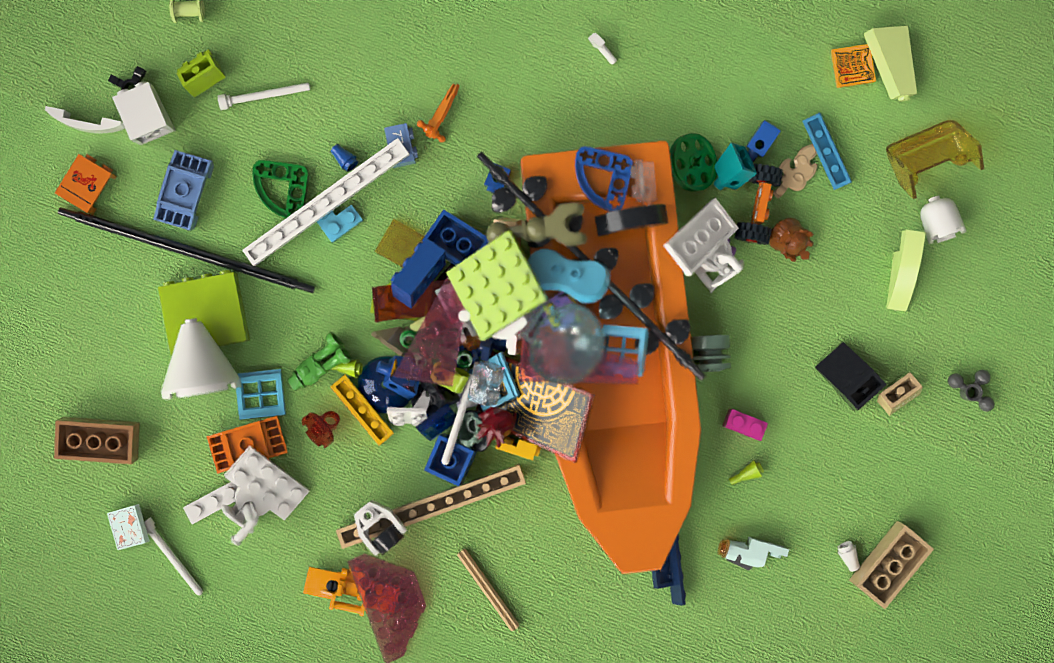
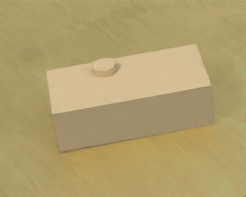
(891, 564)

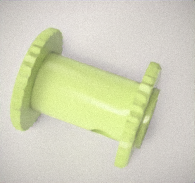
(187, 9)

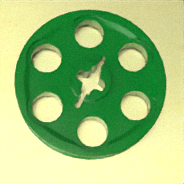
(699, 164)

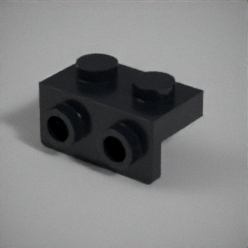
(440, 395)

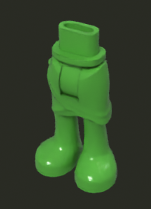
(312, 370)

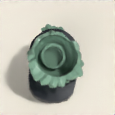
(469, 431)

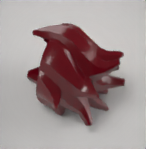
(496, 425)

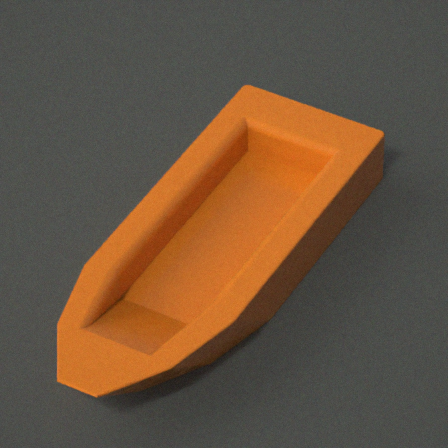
(641, 437)

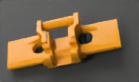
(332, 584)

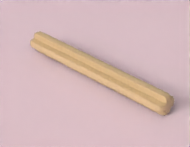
(488, 590)

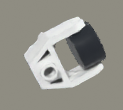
(388, 537)

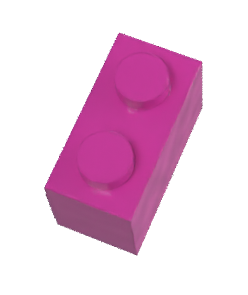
(745, 424)

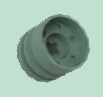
(710, 352)

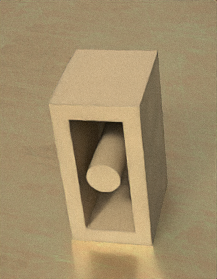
(899, 393)

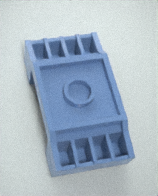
(182, 190)

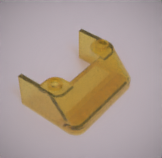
(931, 148)

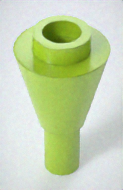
(353, 368)
(751, 471)

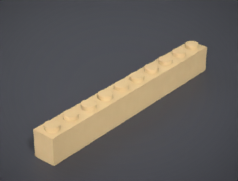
(439, 503)

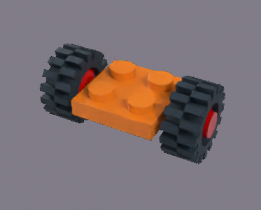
(753, 232)

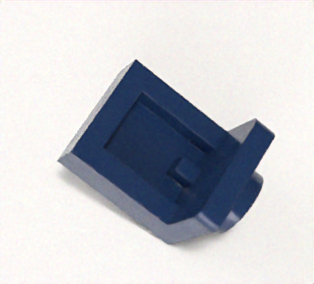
(489, 345)

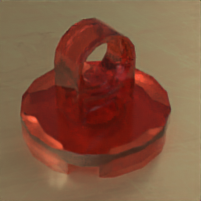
(318, 429)

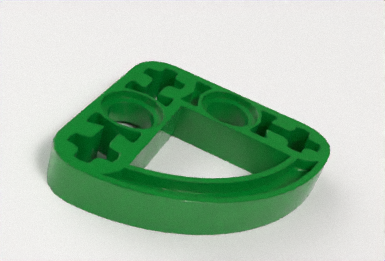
(290, 177)

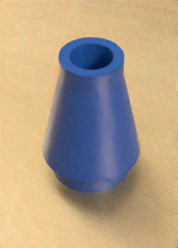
(345, 159)

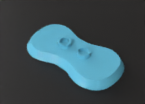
(580, 279)

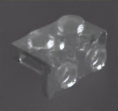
(644, 181)

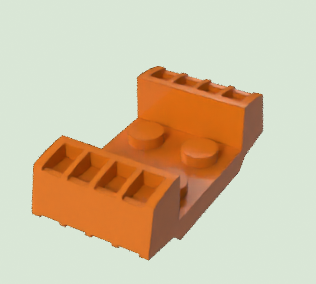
(261, 435)

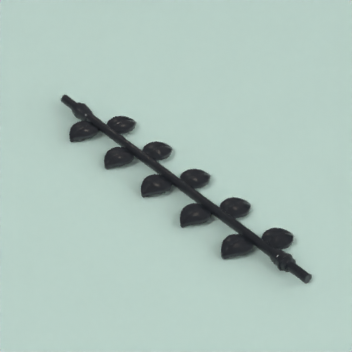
(610, 305)

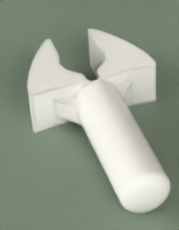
(598, 43)

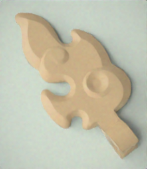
(803, 171)

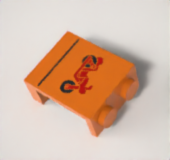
(84, 183)

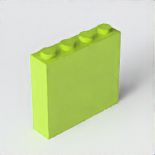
(211, 300)

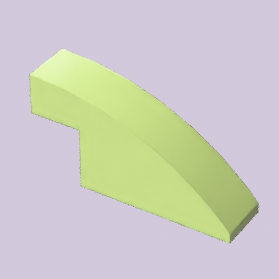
(905, 270)

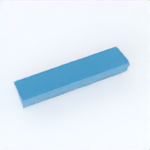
(827, 151)

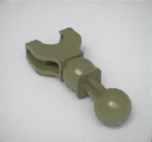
(538, 228)

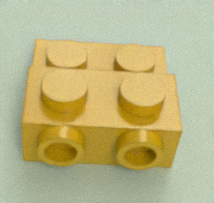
(522, 448)

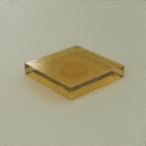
(398, 242)

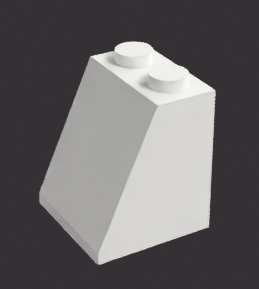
(143, 113)

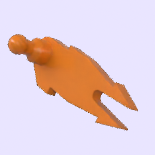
(431, 128)

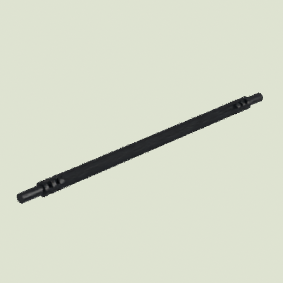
(186, 250)

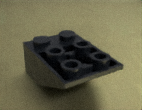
(850, 376)

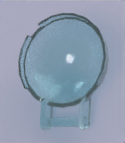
(565, 343)

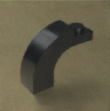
(631, 218)

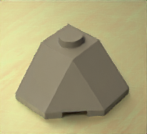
(391, 339)

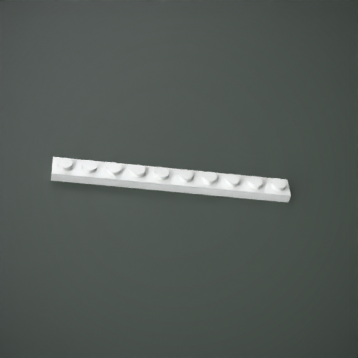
(326, 202)

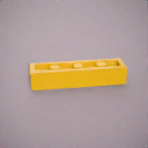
(362, 410)

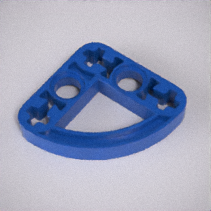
(617, 173)

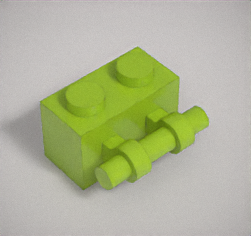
(200, 73)

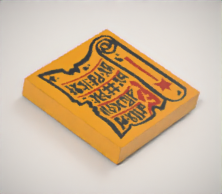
(853, 66)

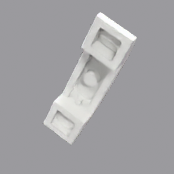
(106, 126)

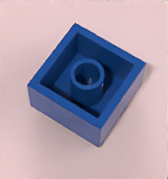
(459, 464)

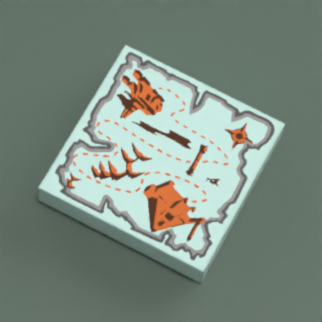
(128, 527)

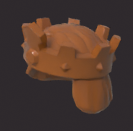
(791, 239)

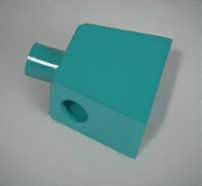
(734, 167)

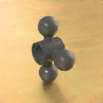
(981, 378)

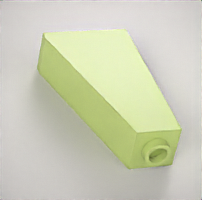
(894, 60)

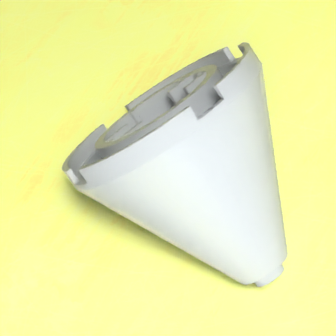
(197, 364)

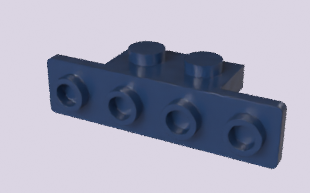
(671, 575)

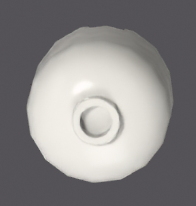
(941, 219)

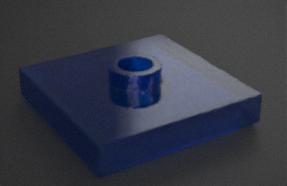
(437, 422)

